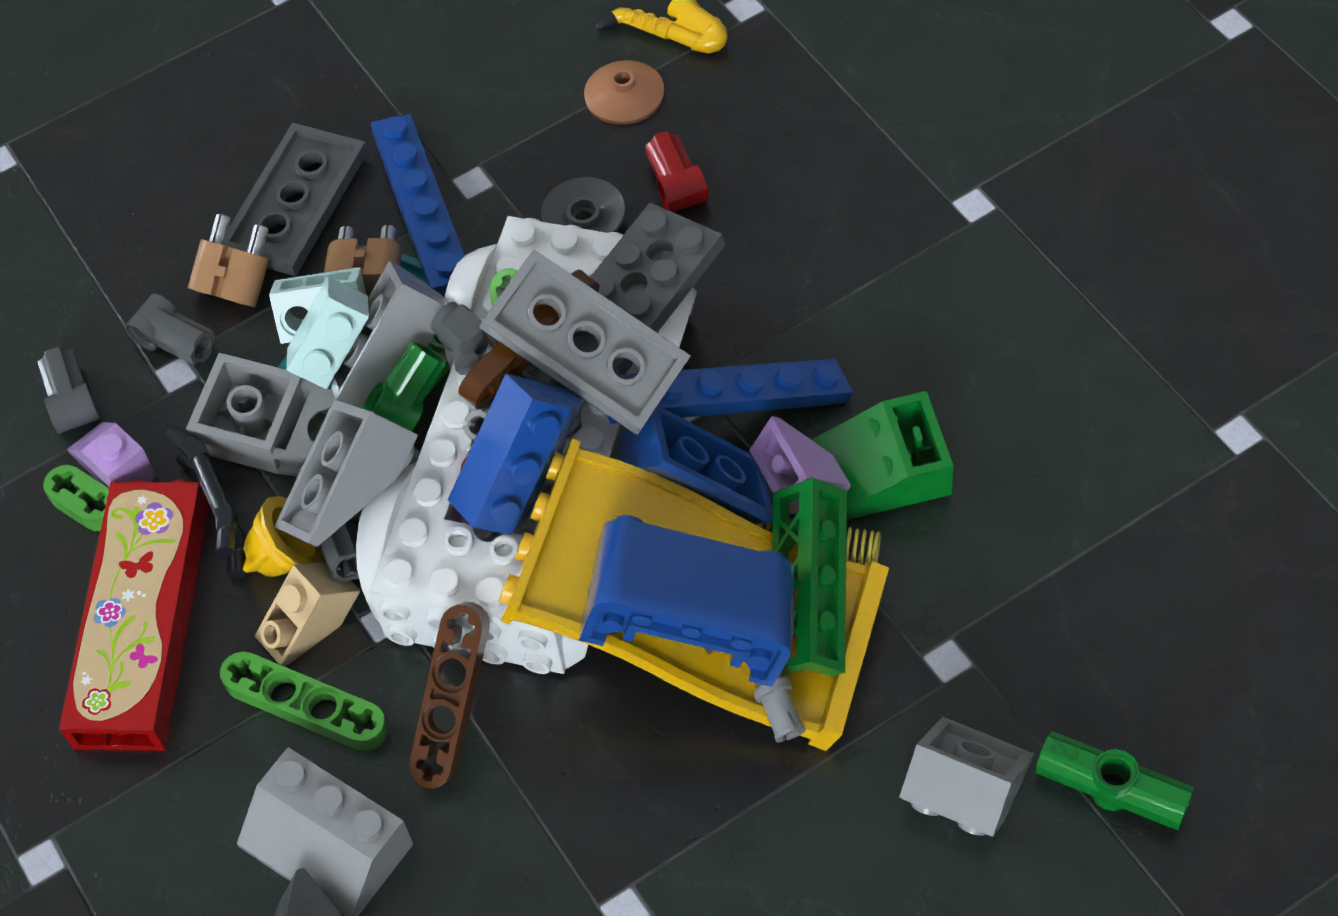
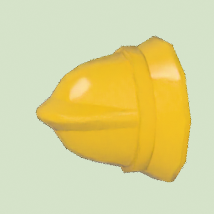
(271, 549)

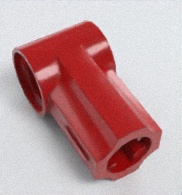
(677, 179)

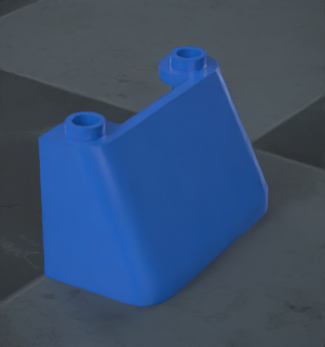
(692, 594)

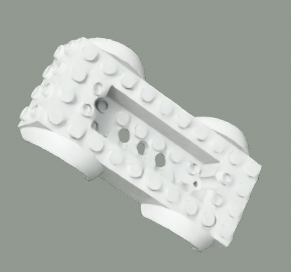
(414, 544)

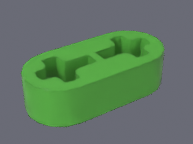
(76, 504)

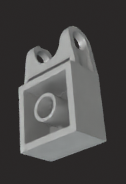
(259, 415)

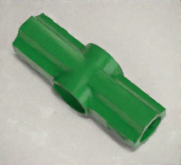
(402, 393)
(1143, 792)

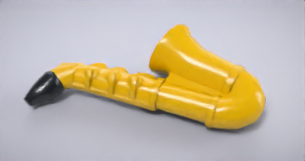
(693, 26)

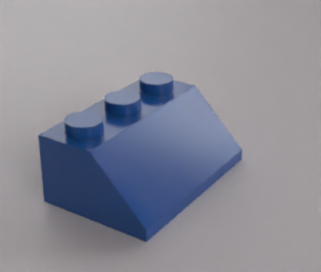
(513, 453)
(700, 463)

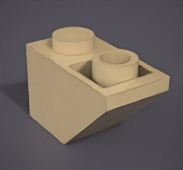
(305, 611)

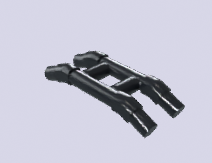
(230, 536)

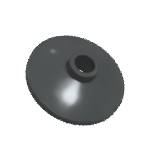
(585, 199)

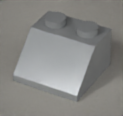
(965, 776)

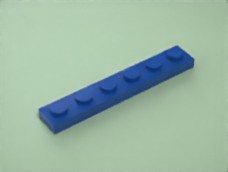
(418, 199)
(754, 388)

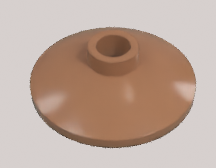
(624, 92)

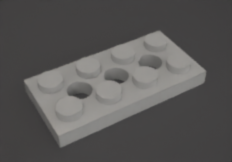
(585, 373)

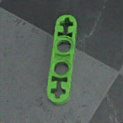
(300, 706)

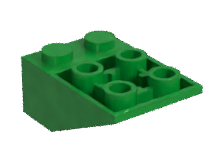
(891, 455)

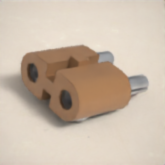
(372, 259)
(227, 270)

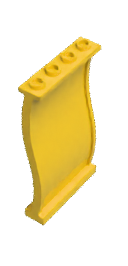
(561, 560)

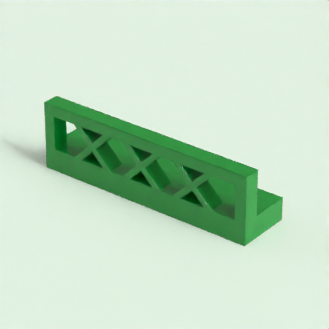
(817, 572)

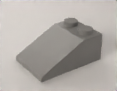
(344, 471)

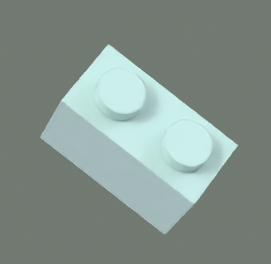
(327, 333)

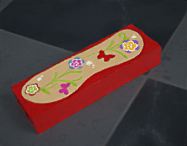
(136, 617)

